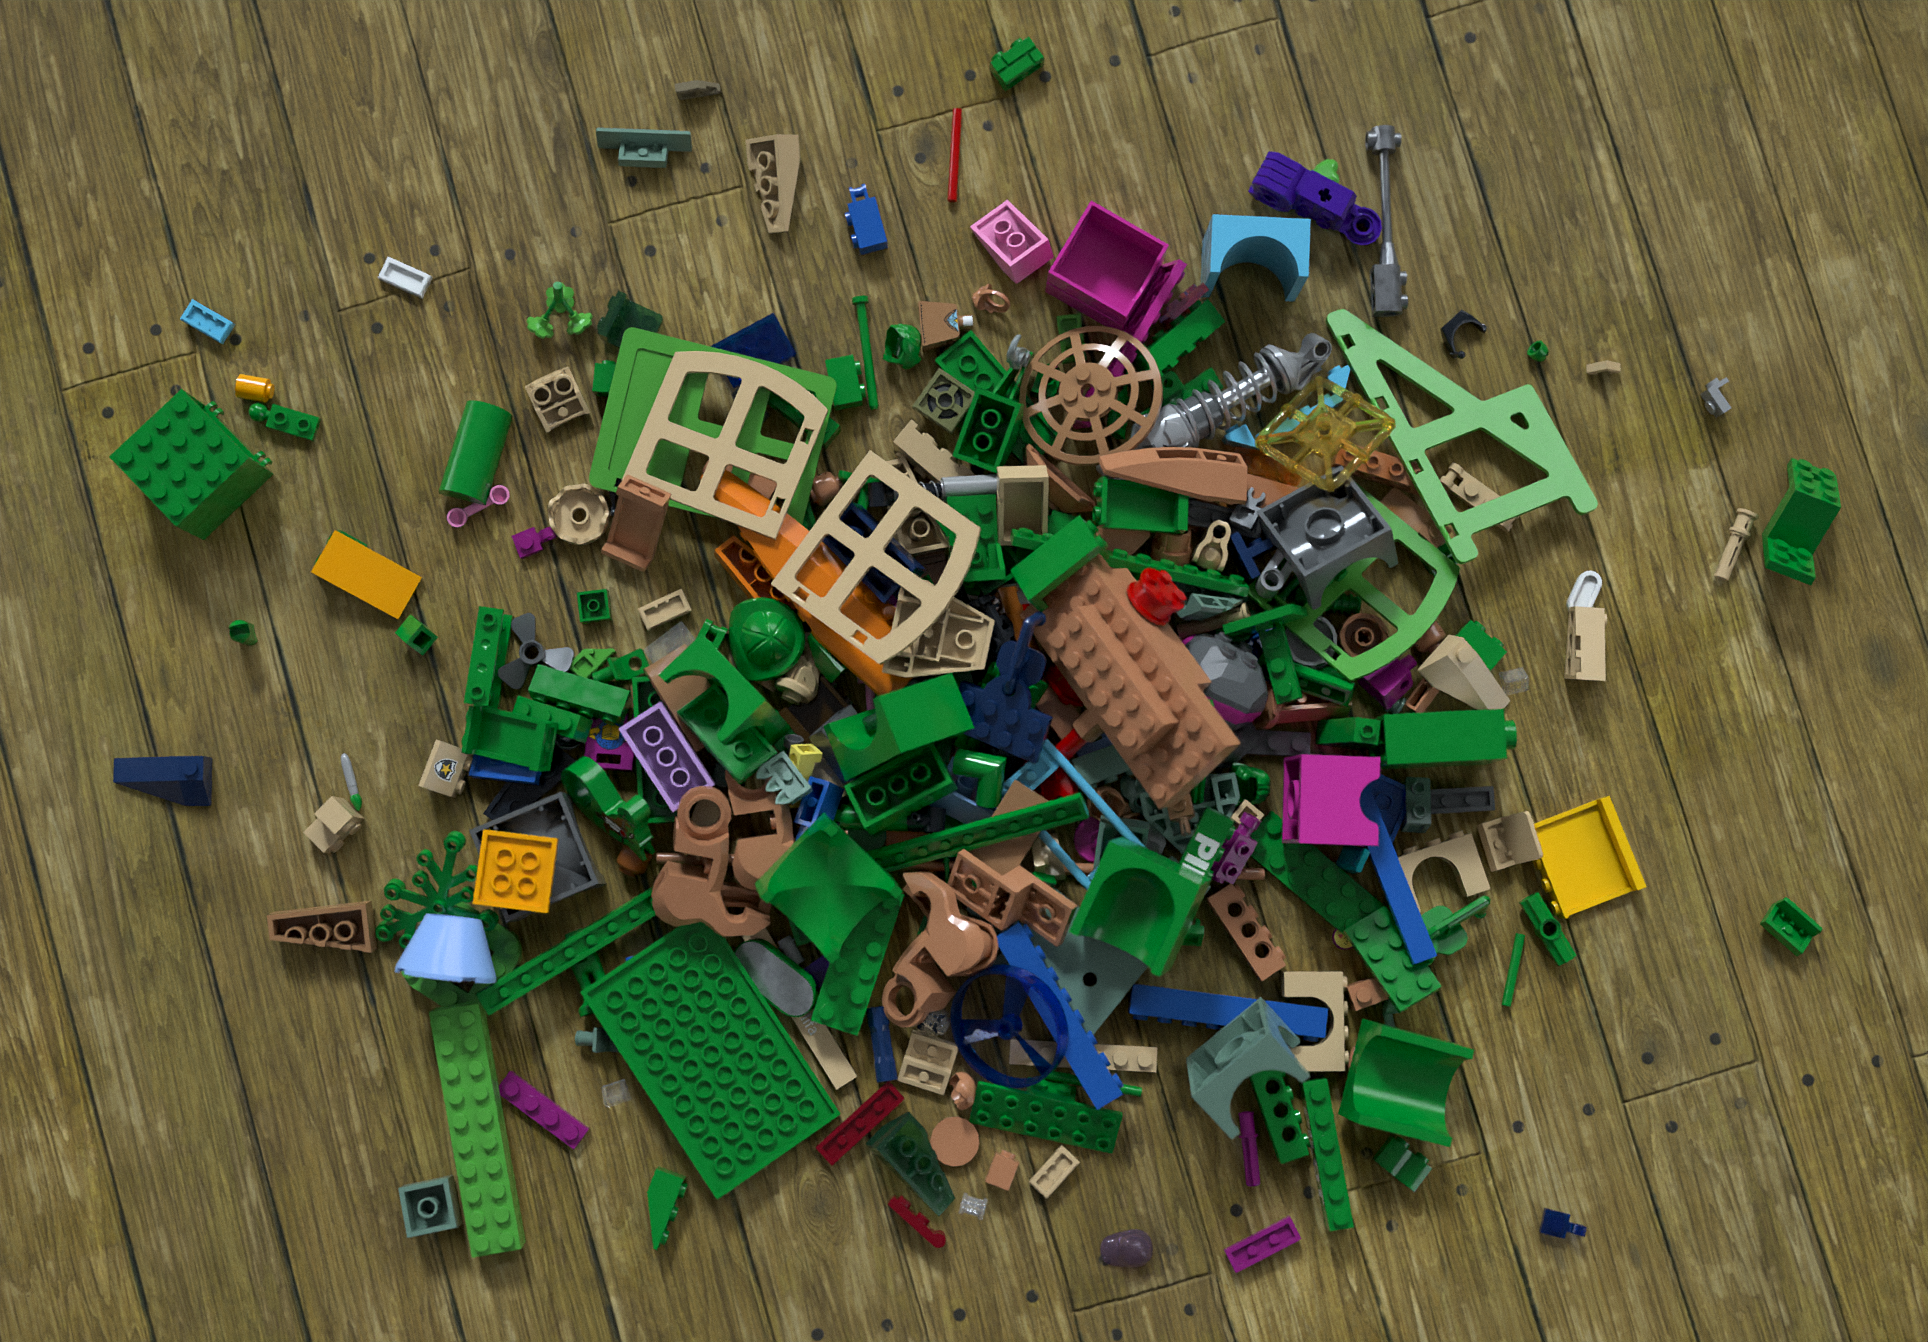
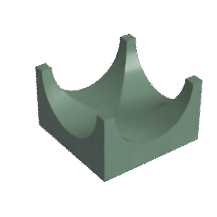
(1241, 1048)

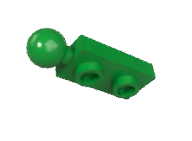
(286, 420)

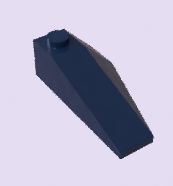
(172, 778)

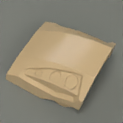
(557, 398)

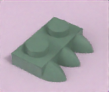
(785, 778)

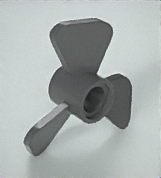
(516, 671)

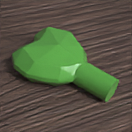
(1328, 169)

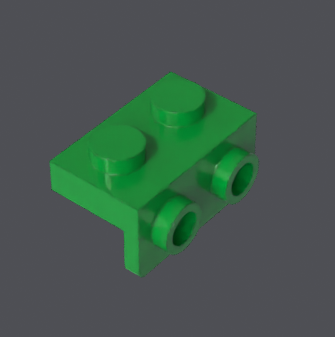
(1790, 925)

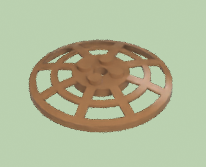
(1097, 405)

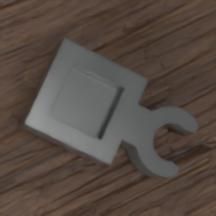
(1246, 515)

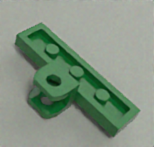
(1175, 388)

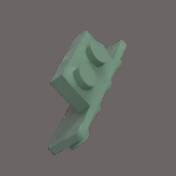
(643, 146)

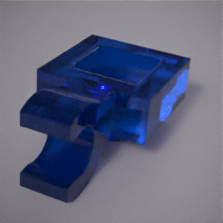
(1557, 1224)

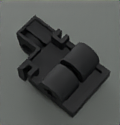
(1002, 628)

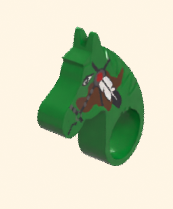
(602, 804)

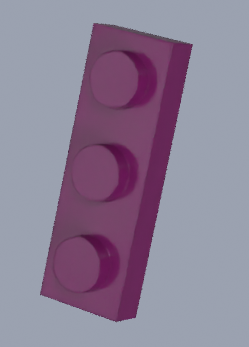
(1262, 1244)

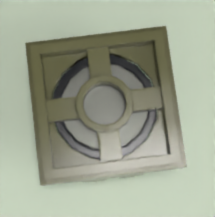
(945, 402)

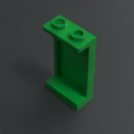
(1138, 507)
(1058, 560)
(509, 737)

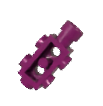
(1236, 851)

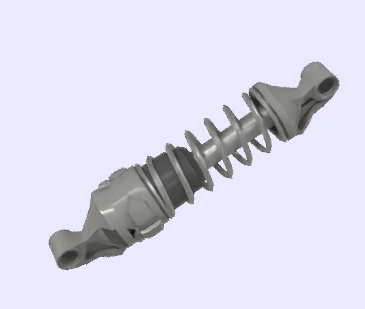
(1204, 412)

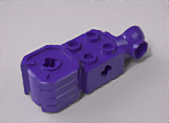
(1290, 185)

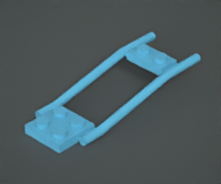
(1034, 774)

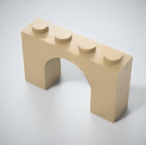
(1458, 853)
(1327, 987)

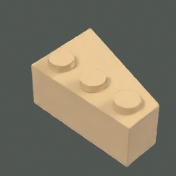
(1586, 644)

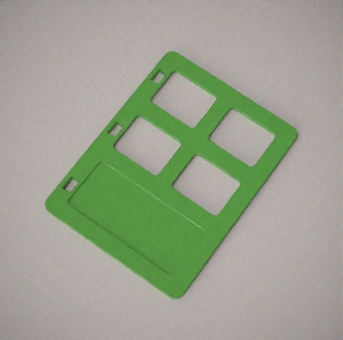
(633, 390)

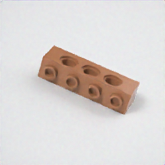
(1380, 469)
(1274, 957)

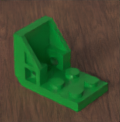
(988, 558)

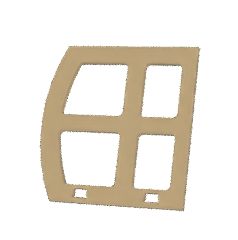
(723, 450)
(871, 553)

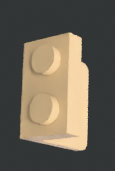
(1510, 840)

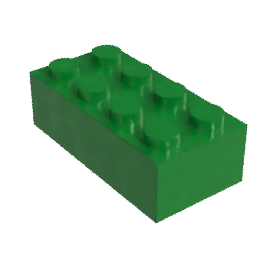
(900, 787)

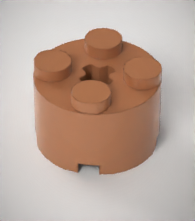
(1359, 624)

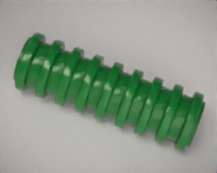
(1344, 603)

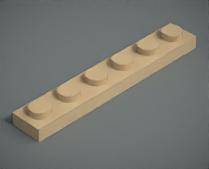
(1120, 1056)

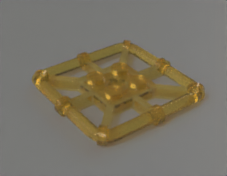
(1325, 446)

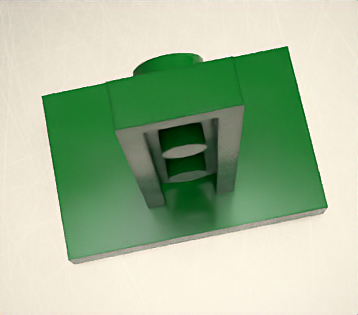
(1274, 647)

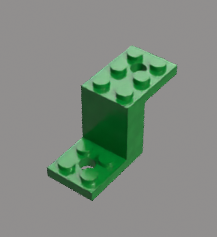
(1801, 521)

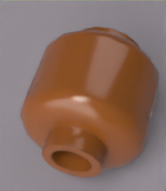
(631, 863)

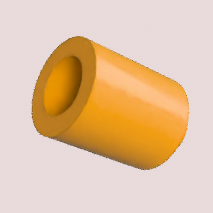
(254, 388)

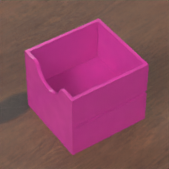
(1105, 267)
(1324, 799)

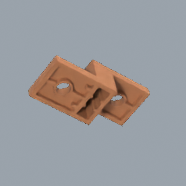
(1011, 898)

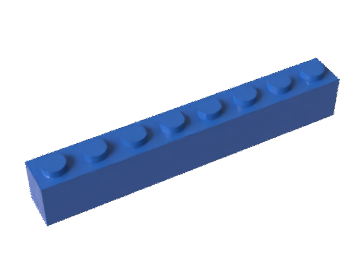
(1219, 1009)
(1081, 1053)

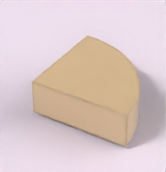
(1609, 366)

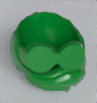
(905, 343)

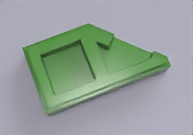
(590, 661)

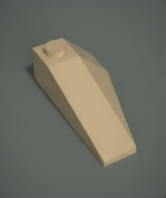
(776, 168)

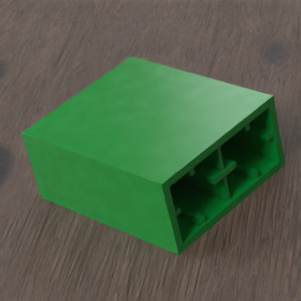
(1443, 739)

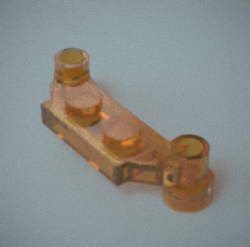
(1263, 465)

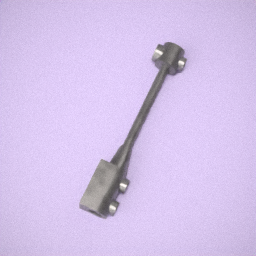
(1387, 276)

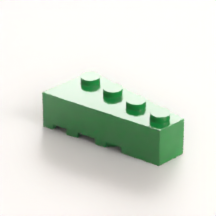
(1180, 337)

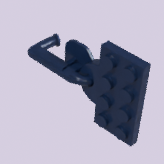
(1006, 717)

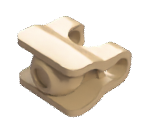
(1212, 552)

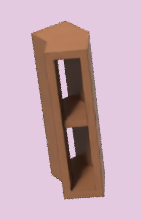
(1426, 699)

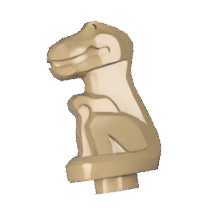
(802, 680)

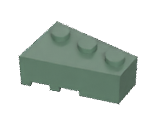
(1101, 766)

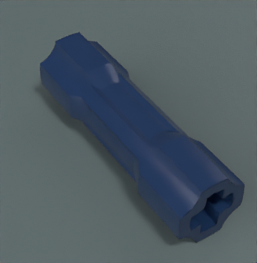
(881, 1041)

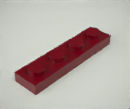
(860, 1123)

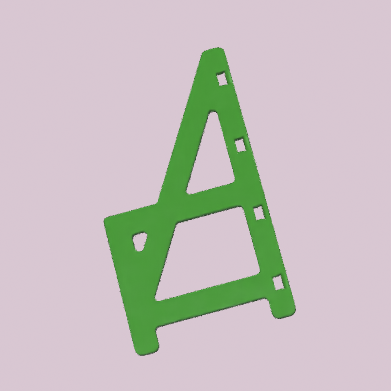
(1537, 444)

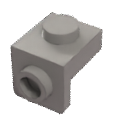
(1714, 400)

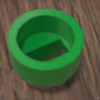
(1538, 351)

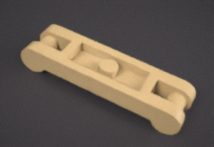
(1470, 490)

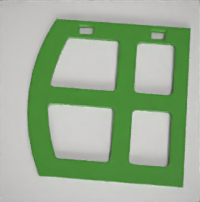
(1409, 627)

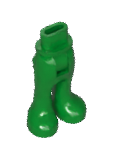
(581, 971)

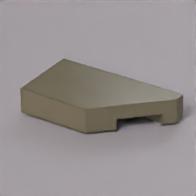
(696, 89)

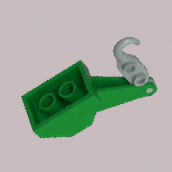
(994, 419)

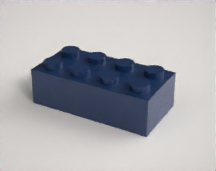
(864, 524)

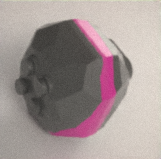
(1235, 674)

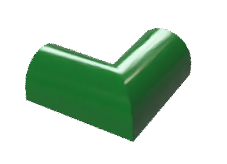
(988, 771)

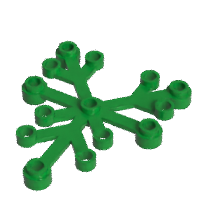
(445, 881)

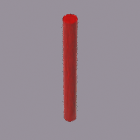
(954, 155)

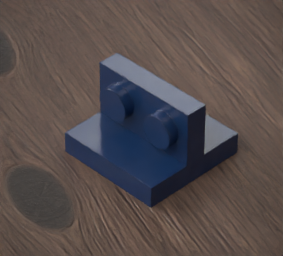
(1244, 556)

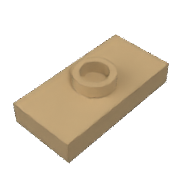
(664, 610)
(1054, 1171)

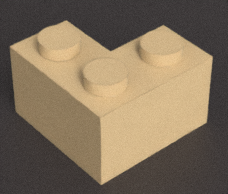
(333, 825)

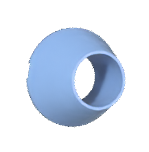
(448, 950)

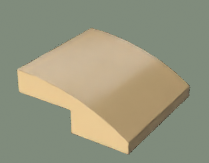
(928, 1062)

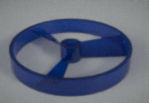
(974, 1030)

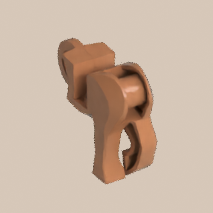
(758, 853)
(698, 894)
(951, 939)

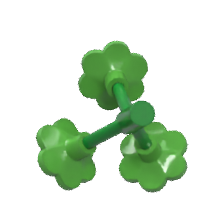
(560, 299)

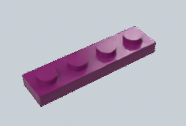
(542, 1109)

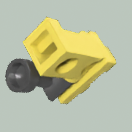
(802, 756)

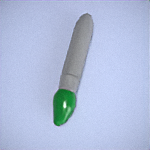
(355, 798)

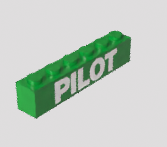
(1207, 842)
(1326, 1154)

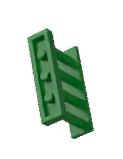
(487, 656)

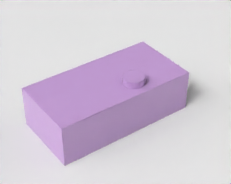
(665, 754)

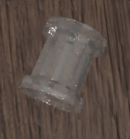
(973, 1206)

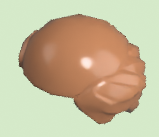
(963, 1090)

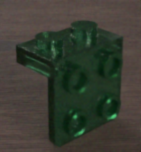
(624, 315)

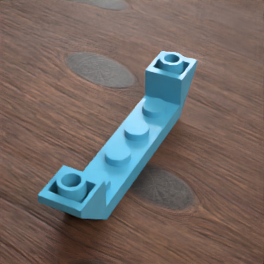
(1243, 438)

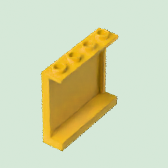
(1585, 858)

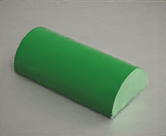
(476, 452)

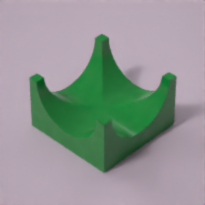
(746, 704)
(826, 885)

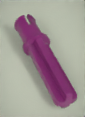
(1249, 1148)

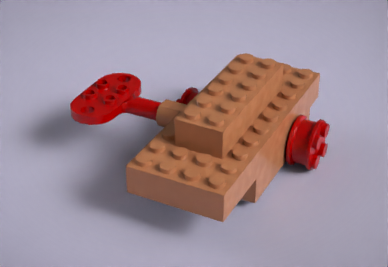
(1133, 678)

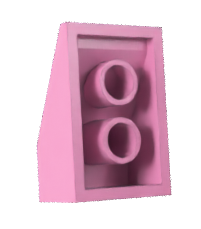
(1013, 241)

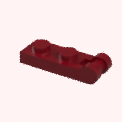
(917, 1221)

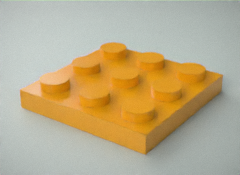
(515, 871)

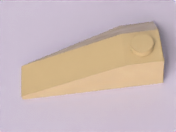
(1463, 675)

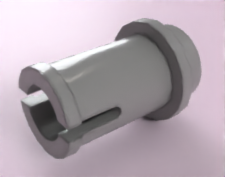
(790, 949)

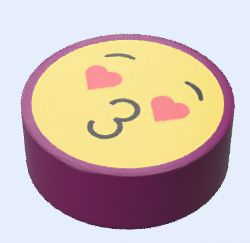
(1340, 940)

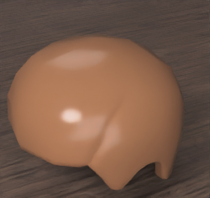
(1111, 798)

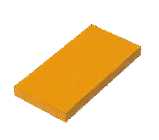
(366, 574)

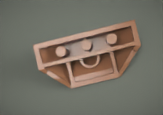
(1062, 492)

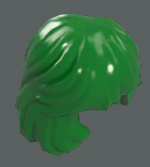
(1252, 783)

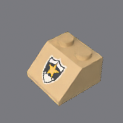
(446, 769)

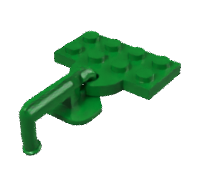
(1386, 957)

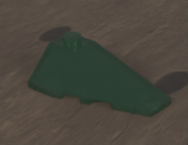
(909, 1155)

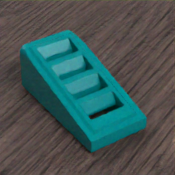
(1352, 859)

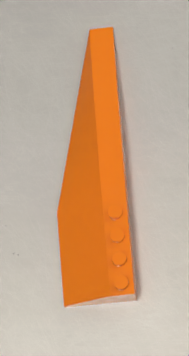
(818, 576)

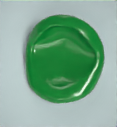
(765, 638)

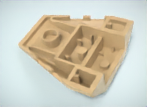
(951, 645)

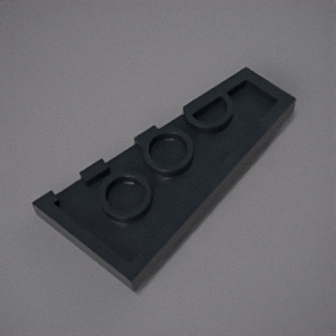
(519, 795)

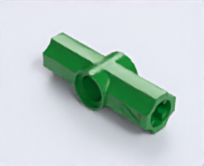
(1555, 942)

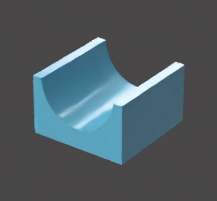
(1268, 241)

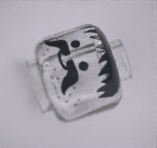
(935, 1023)

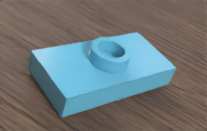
(207, 321)

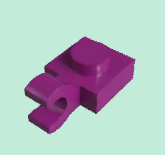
(530, 542)

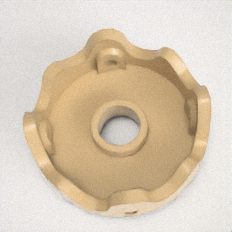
(562, 509)

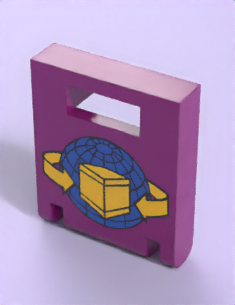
(609, 741)

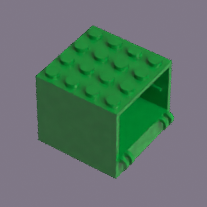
(192, 464)

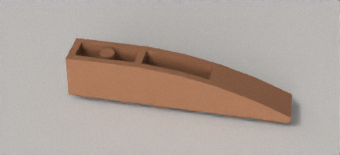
(1183, 470)

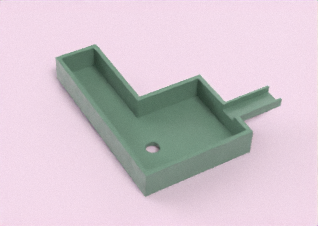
(1078, 955)

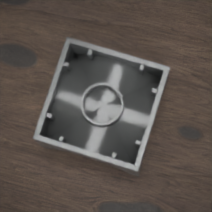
(1326, 533)
(551, 818)

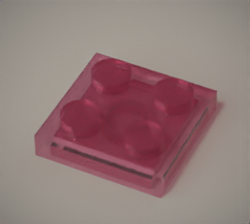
(1177, 307)

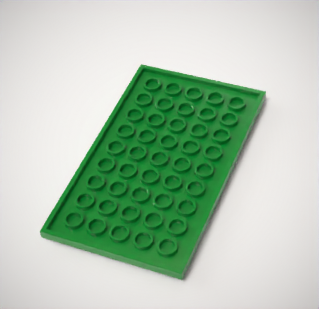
(710, 1054)

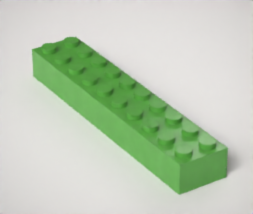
(477, 1128)

